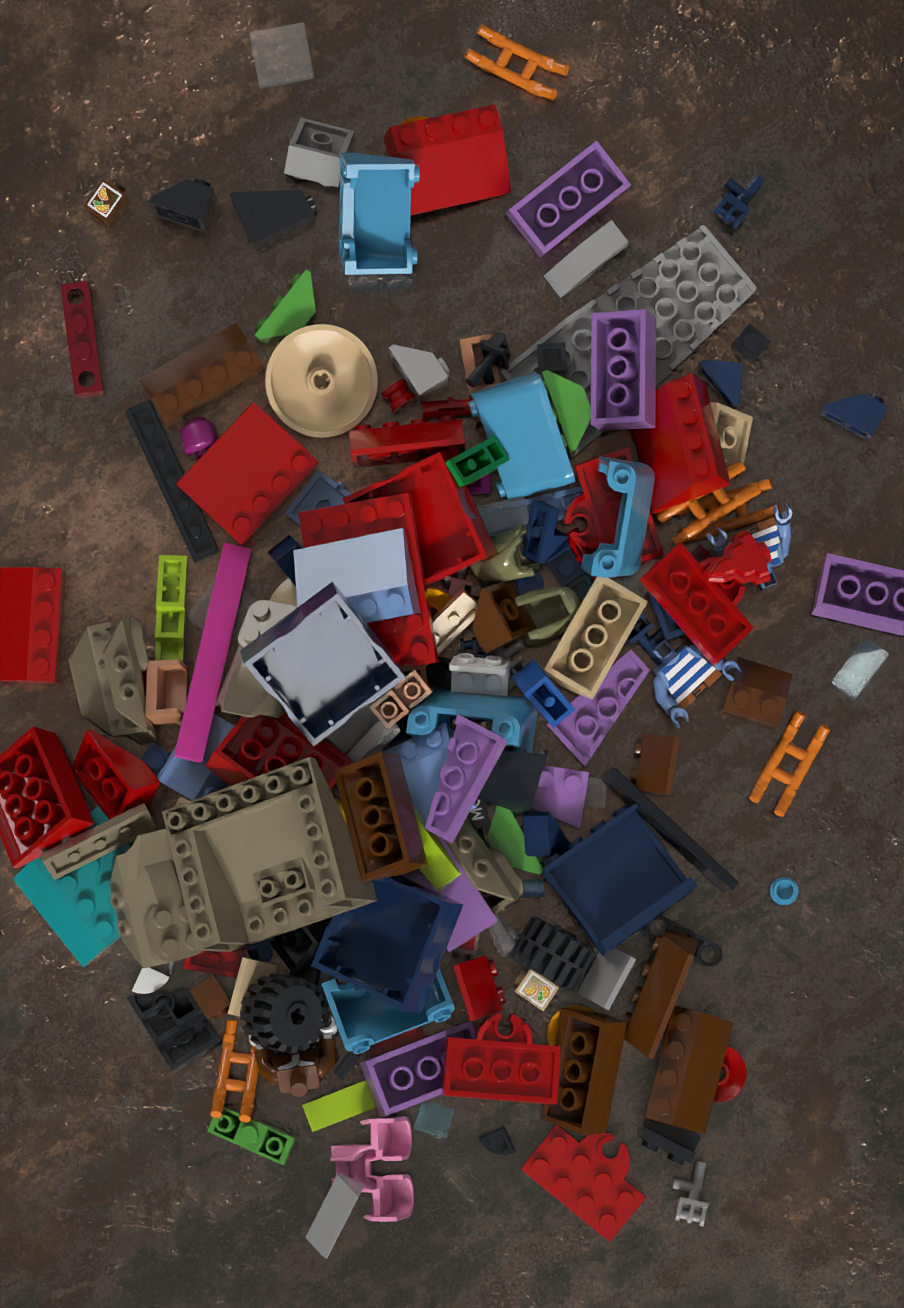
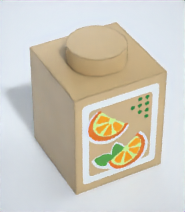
(535, 988)

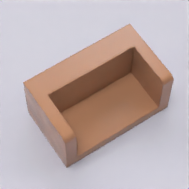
(472, 357)
(166, 691)

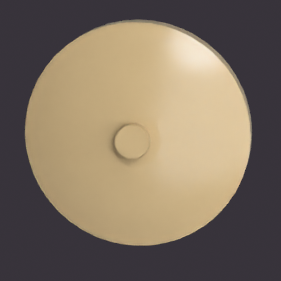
(321, 380)

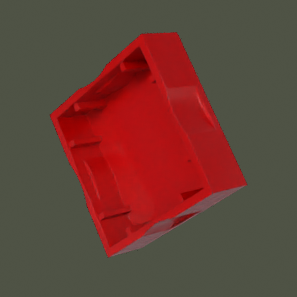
(444, 514)

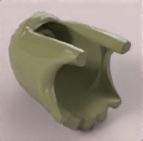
(508, 562)
(550, 610)

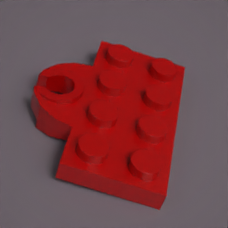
(601, 506)
(700, 608)
(501, 1065)
(586, 1178)

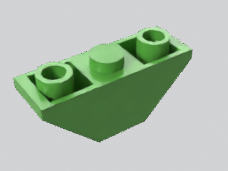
(289, 312)
(569, 408)
(509, 838)
(253, 1135)

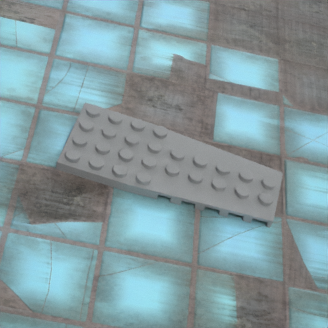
(687, 290)

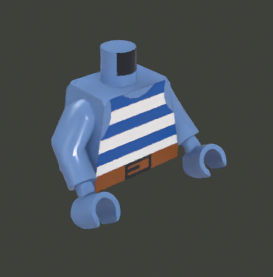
(773, 533)
(684, 677)

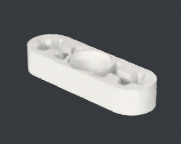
(373, 741)

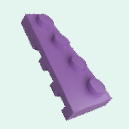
(594, 717)
(467, 768)
(562, 794)

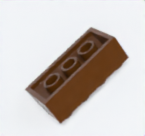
(202, 374)
(380, 817)
(660, 991)
(587, 1070)
(689, 1070)

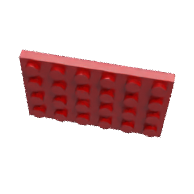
(406, 637)

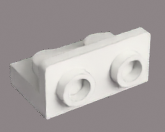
(480, 675)

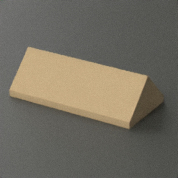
(594, 637)

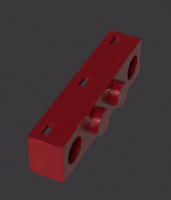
(82, 339)

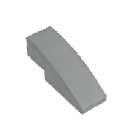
(586, 259)

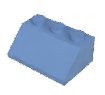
(191, 777)

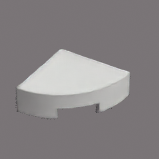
(150, 981)

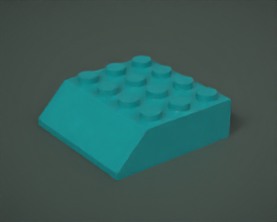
(78, 902)

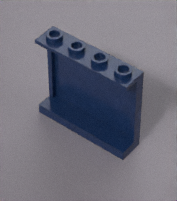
(617, 879)

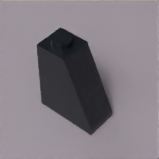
(273, 213)

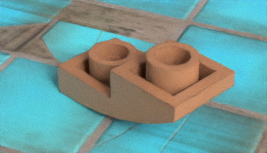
(401, 699)

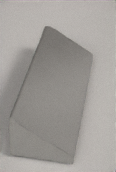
(333, 1213)

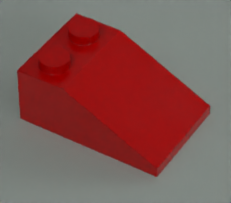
(113, 775)

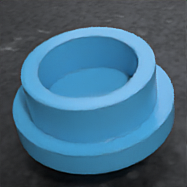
(783, 890)

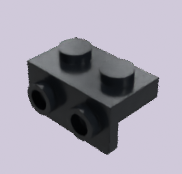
(676, 1141)

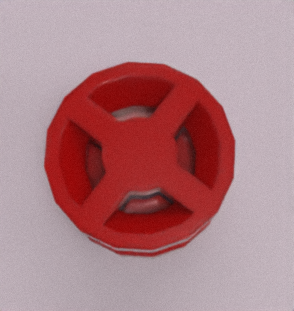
(398, 395)

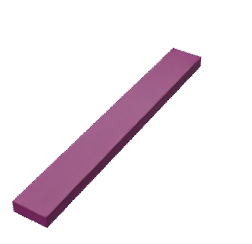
(212, 653)

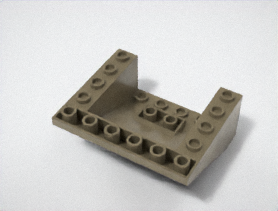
(264, 858)

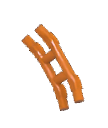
(510, 47)
(744, 518)
(705, 519)
(805, 756)
(224, 1083)

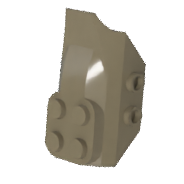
(110, 679)
(241, 691)
(486, 868)
(151, 902)

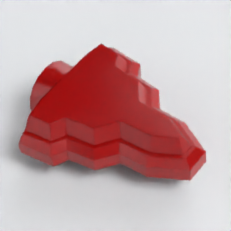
(741, 562)

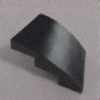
(514, 779)
(176, 1026)

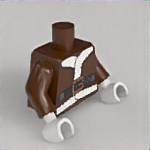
(298, 1070)

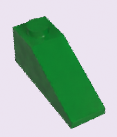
(477, 461)

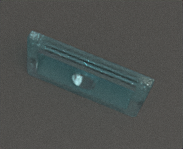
(859, 669)

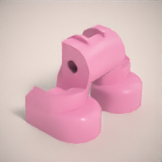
(390, 1142)

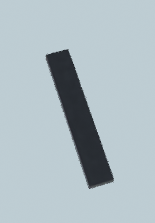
(167, 472)
(669, 830)

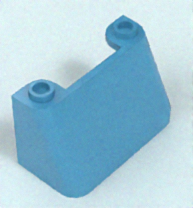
(376, 214)
(528, 432)
(625, 555)
(512, 715)
(368, 1020)

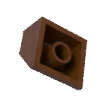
(499, 619)
(757, 693)
(655, 764)

